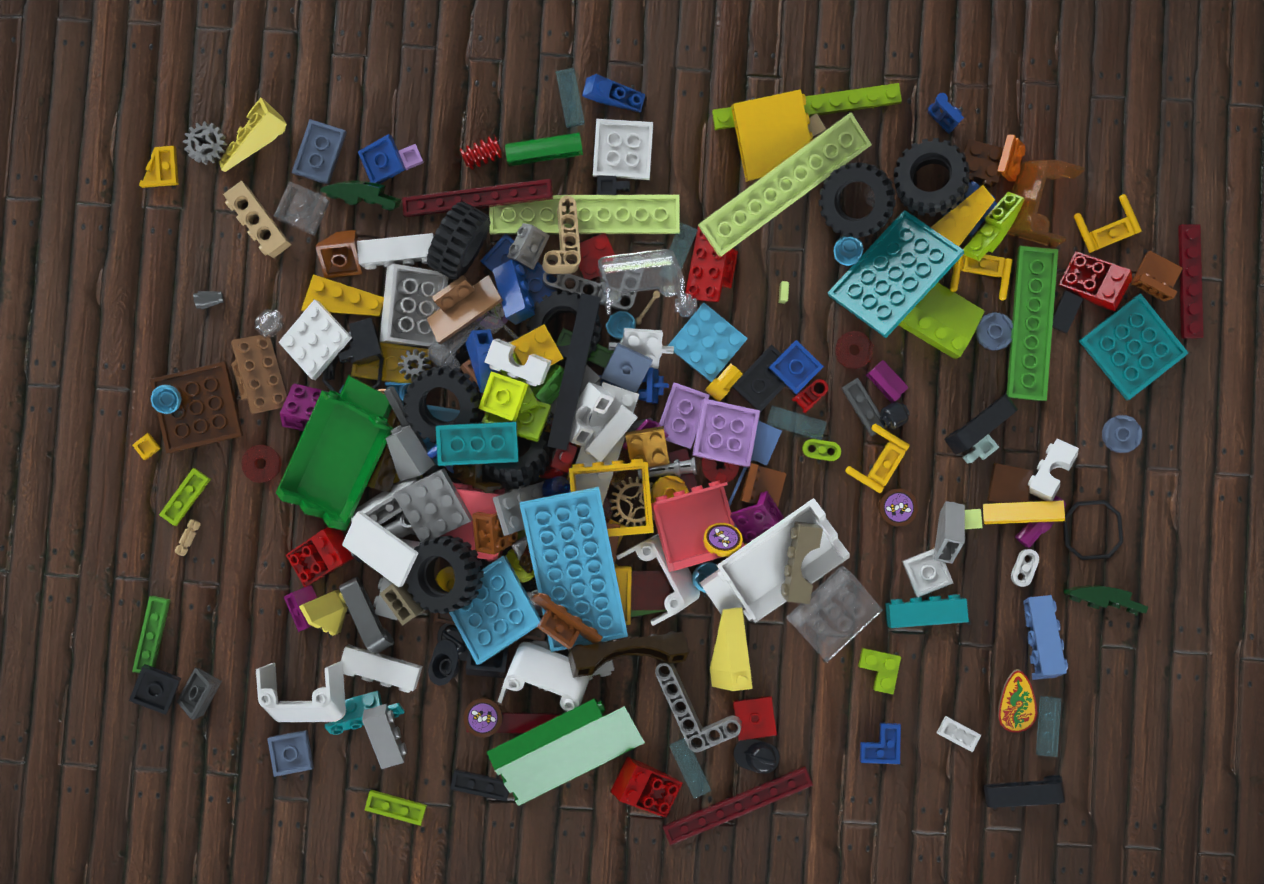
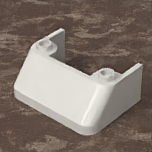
(680, 580)
(547, 671)
(326, 702)

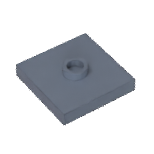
(626, 368)
(290, 753)

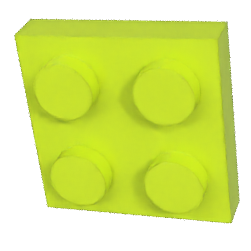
(503, 396)

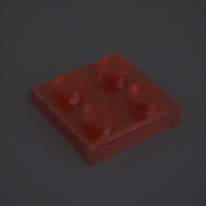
(649, 590)

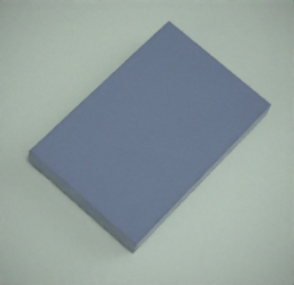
(319, 152)

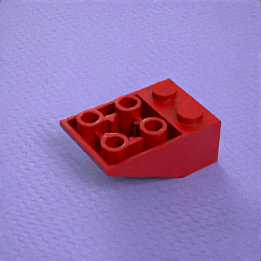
(1096, 280)
(319, 555)
(645, 787)

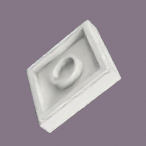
(927, 574)

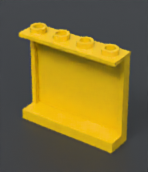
(770, 131)

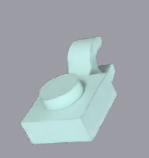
(983, 449)

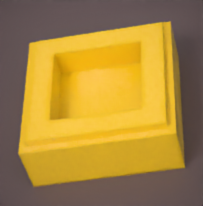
(146, 446)

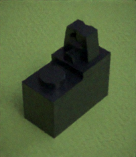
(364, 344)

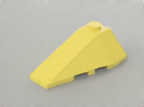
(260, 130)
(326, 612)
(730, 658)

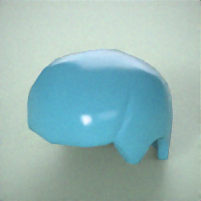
(848, 250)
(617, 323)
(166, 399)
(702, 572)

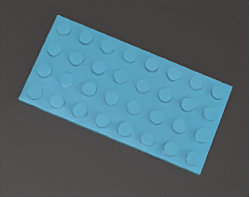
(575, 560)

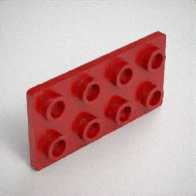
(709, 271)

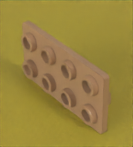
(461, 305)
(258, 374)

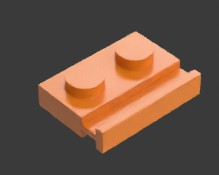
(1011, 158)

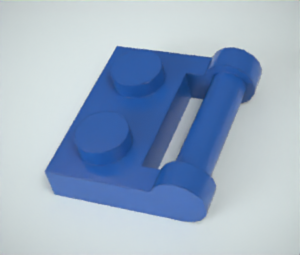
(949, 117)

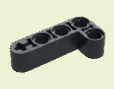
(981, 425)
(1025, 793)

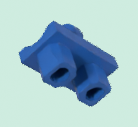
(655, 386)

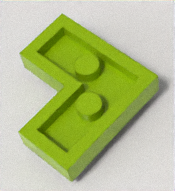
(886, 667)

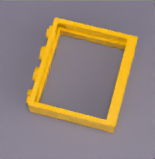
(635, 464)

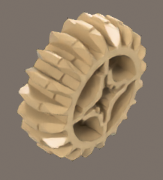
(620, 495)

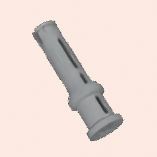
(689, 467)

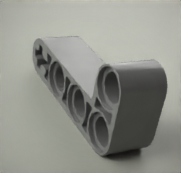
(363, 613)

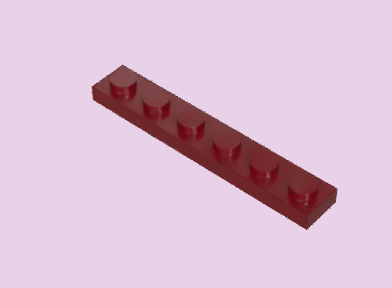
(1190, 281)

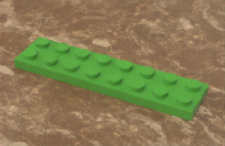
(1032, 323)

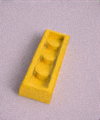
(1024, 512)

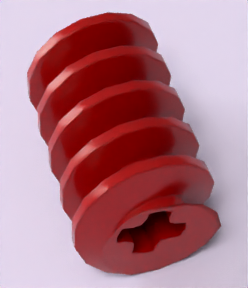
(481, 153)

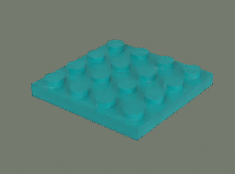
(1133, 347)

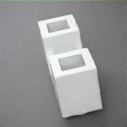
(501, 357)
(592, 399)
(1059, 456)

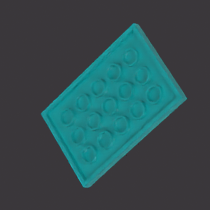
(895, 273)

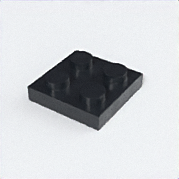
(155, 689)

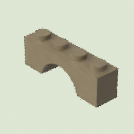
(804, 539)

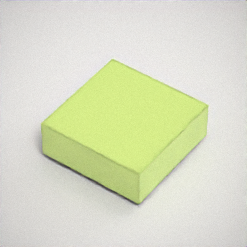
(783, 292)
(973, 519)

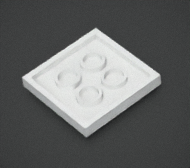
(623, 149)
(315, 339)

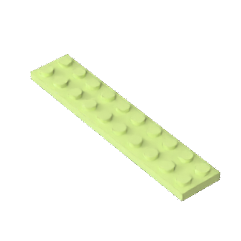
(784, 184)
(595, 215)

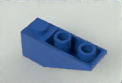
(612, 93)
(478, 347)

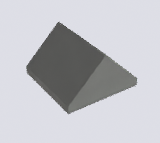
(198, 693)

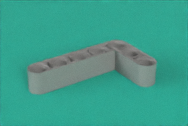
(580, 283)
(690, 714)

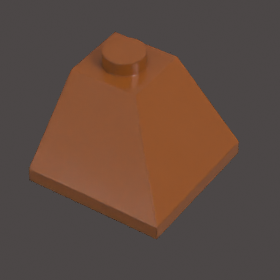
(339, 255)

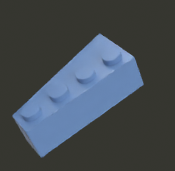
(1044, 637)

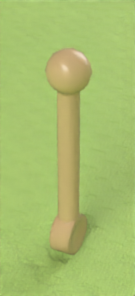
(656, 294)

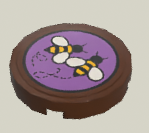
(898, 507)
(483, 717)

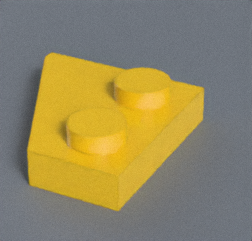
(161, 168)

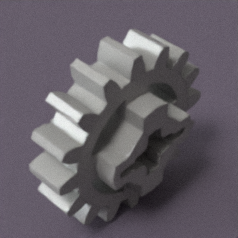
(205, 151)

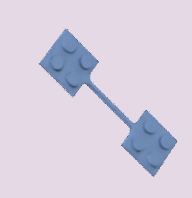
(764, 445)

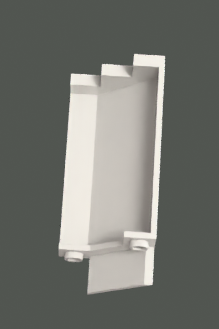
(756, 571)

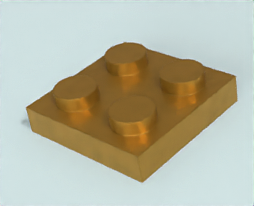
(648, 445)

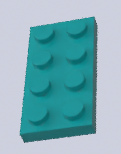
(477, 443)

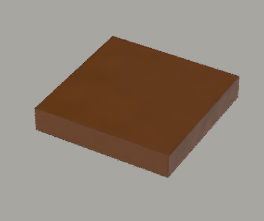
(1009, 484)

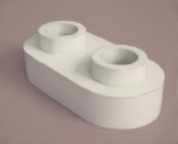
(1026, 568)

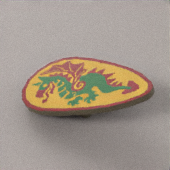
(1017, 703)

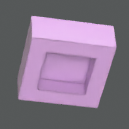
(411, 156)

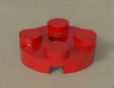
(713, 474)

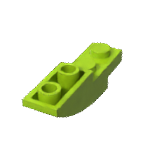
(996, 226)

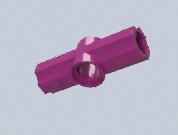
(1033, 530)

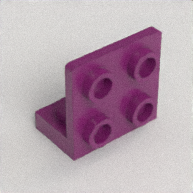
(299, 406)
(757, 518)

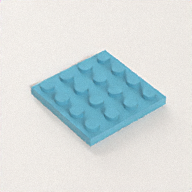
(497, 614)

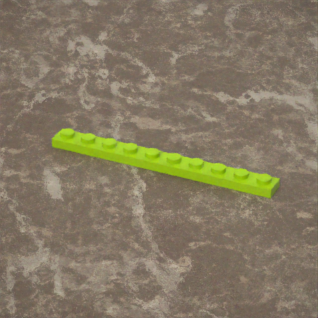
(830, 103)

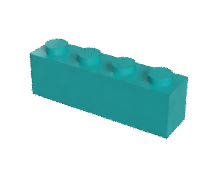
(926, 612)

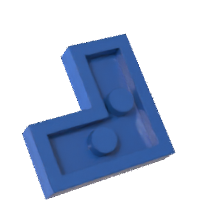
(887, 750)

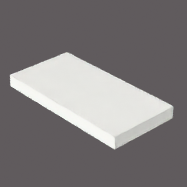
(380, 549)

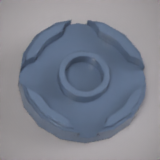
(994, 331)
(1122, 434)

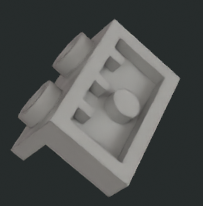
(528, 245)

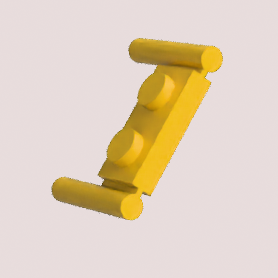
(1110, 233)
(988, 266)
(886, 462)

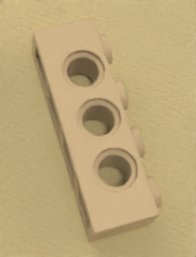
(235, 198)

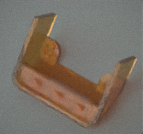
(1030, 185)

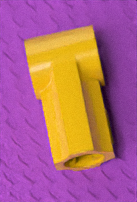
(720, 386)

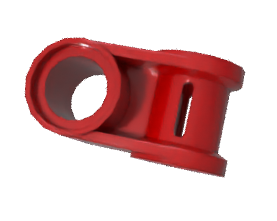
(810, 396)

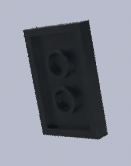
(759, 383)

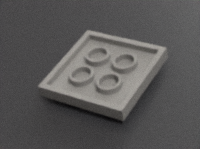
(433, 506)

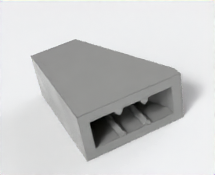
(408, 453)
(950, 532)

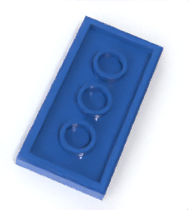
(534, 278)

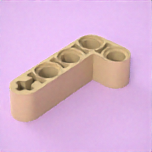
(565, 234)

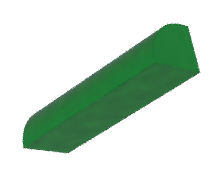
(543, 149)

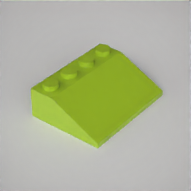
(944, 320)

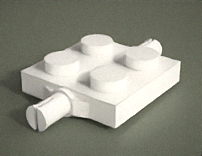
(645, 342)

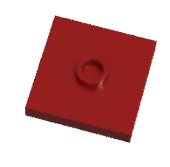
(756, 717)

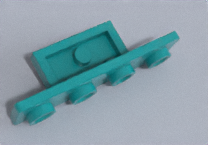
(355, 709)

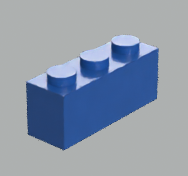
(514, 292)

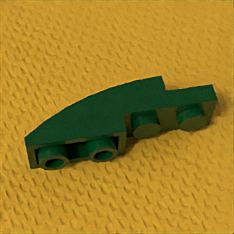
(355, 191)
(1103, 596)

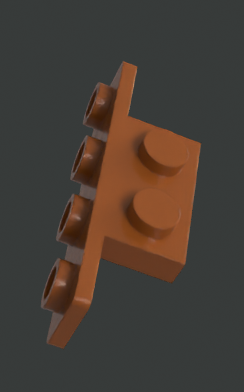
(561, 624)

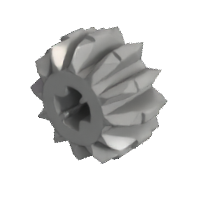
(413, 373)

